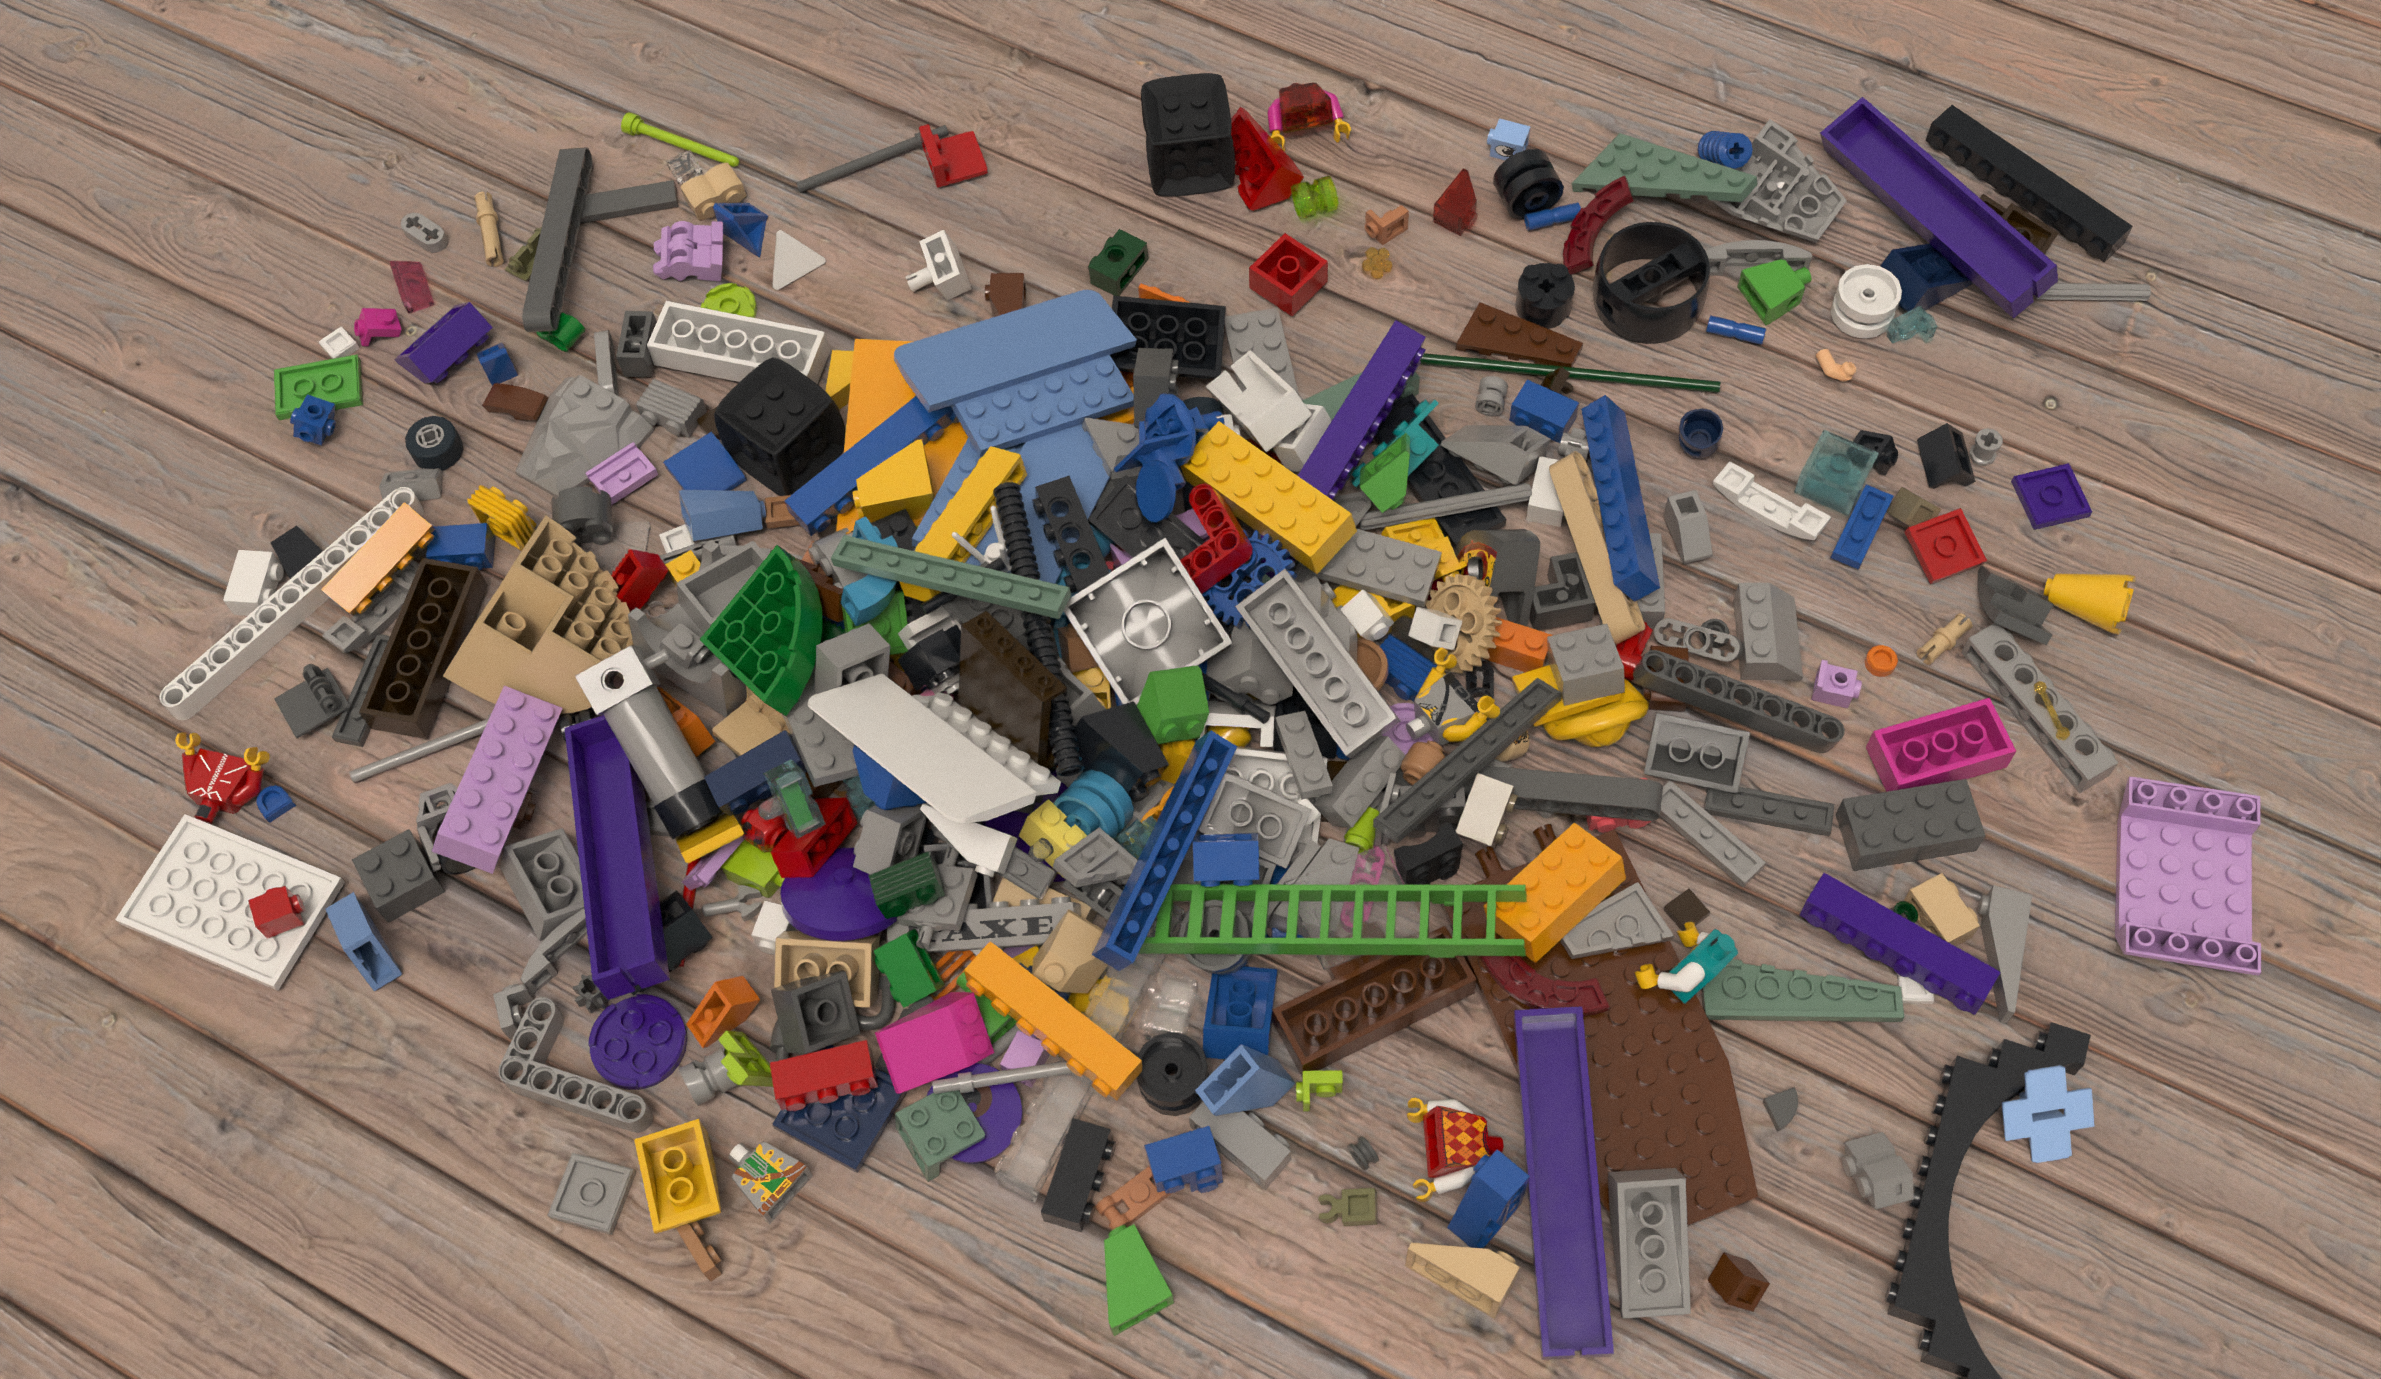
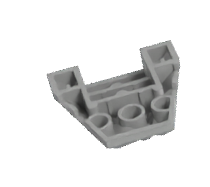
(1789, 188)
(577, 432)

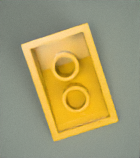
(678, 1175)

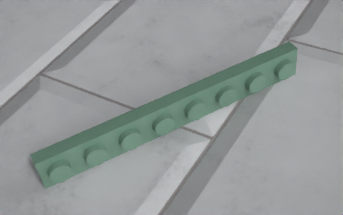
(951, 576)

